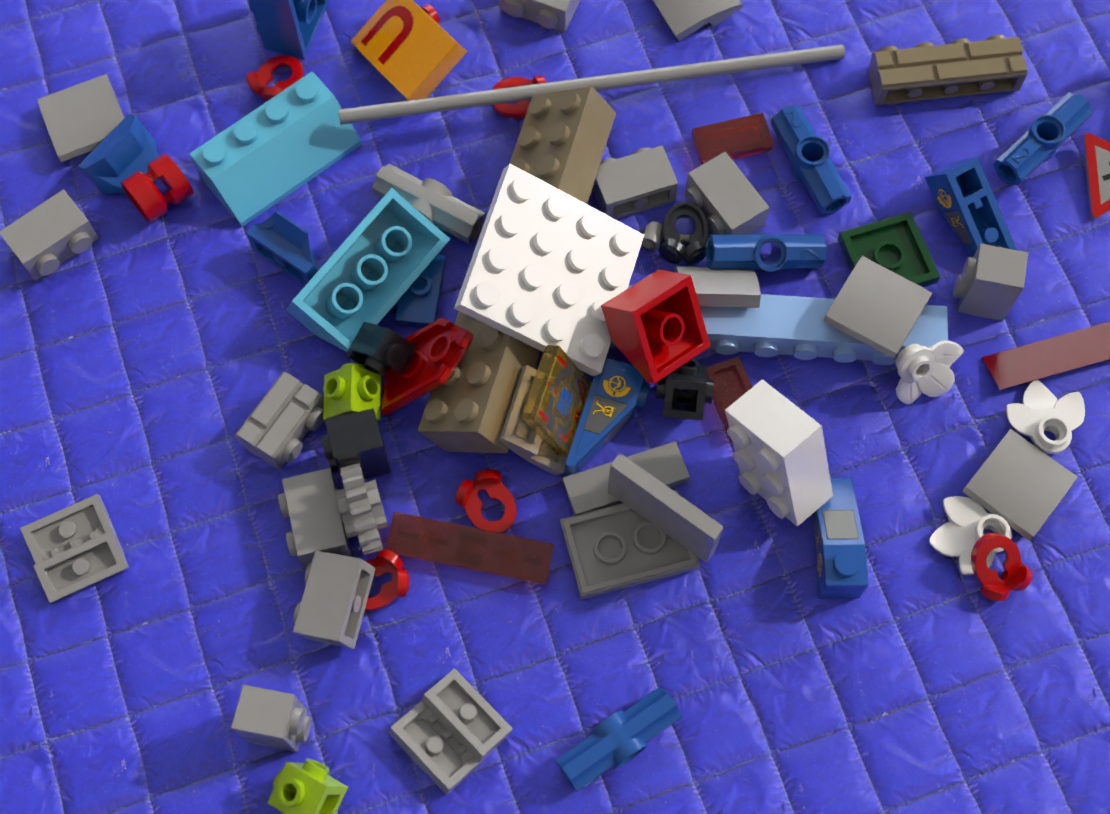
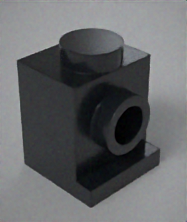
(380, 349)

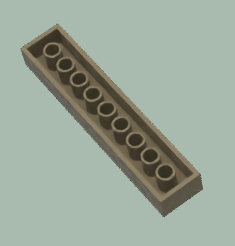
(562, 147)

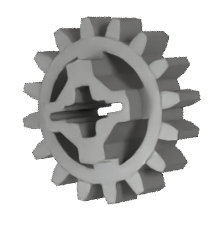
(361, 508)

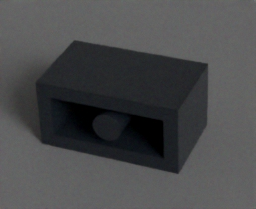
(356, 440)

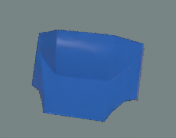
(120, 155)
(284, 246)

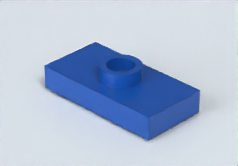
(421, 300)

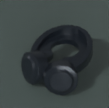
(671, 248)

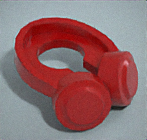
(259, 81)
(518, 110)
(491, 482)
(388, 562)
(1015, 574)

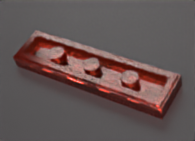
(470, 548)

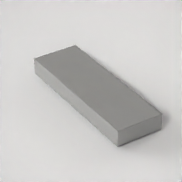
(589, 488)

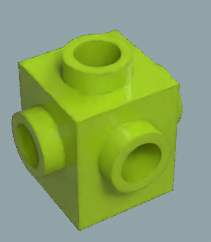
(351, 391)
(306, 789)

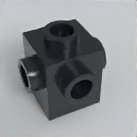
(686, 391)

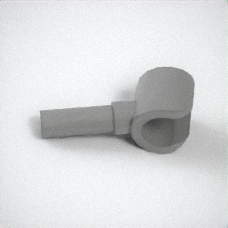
(653, 236)

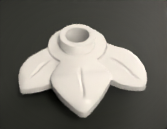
(926, 370)
(1043, 412)
(964, 529)

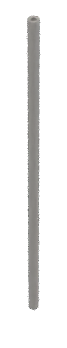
(599, 83)

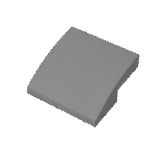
(690, 15)
(81, 116)
(724, 286)
(877, 307)
(521, 437)
(1020, 484)
(74, 548)
(450, 731)

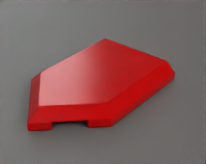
(433, 362)

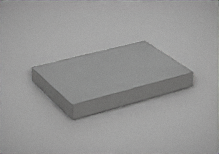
(664, 508)
(620, 550)

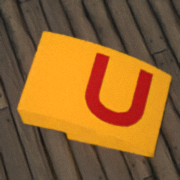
(408, 48)

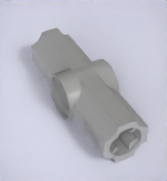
(432, 201)

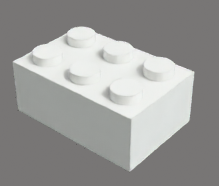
(779, 453)

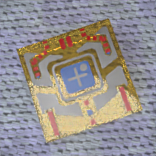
(556, 400)

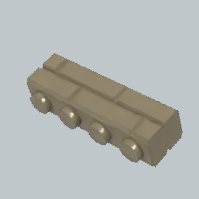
(947, 70)

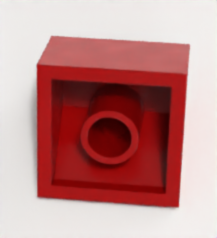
(657, 324)

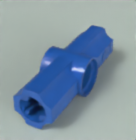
(1032, 150)
(818, 177)
(743, 251)
(618, 739)

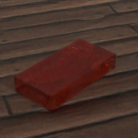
(736, 136)
(729, 385)

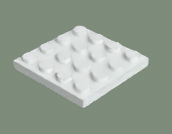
(548, 269)

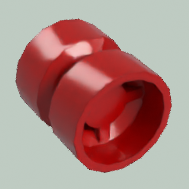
(147, 197)

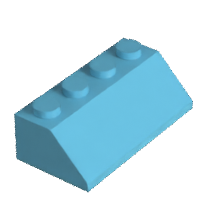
(275, 149)
(368, 271)

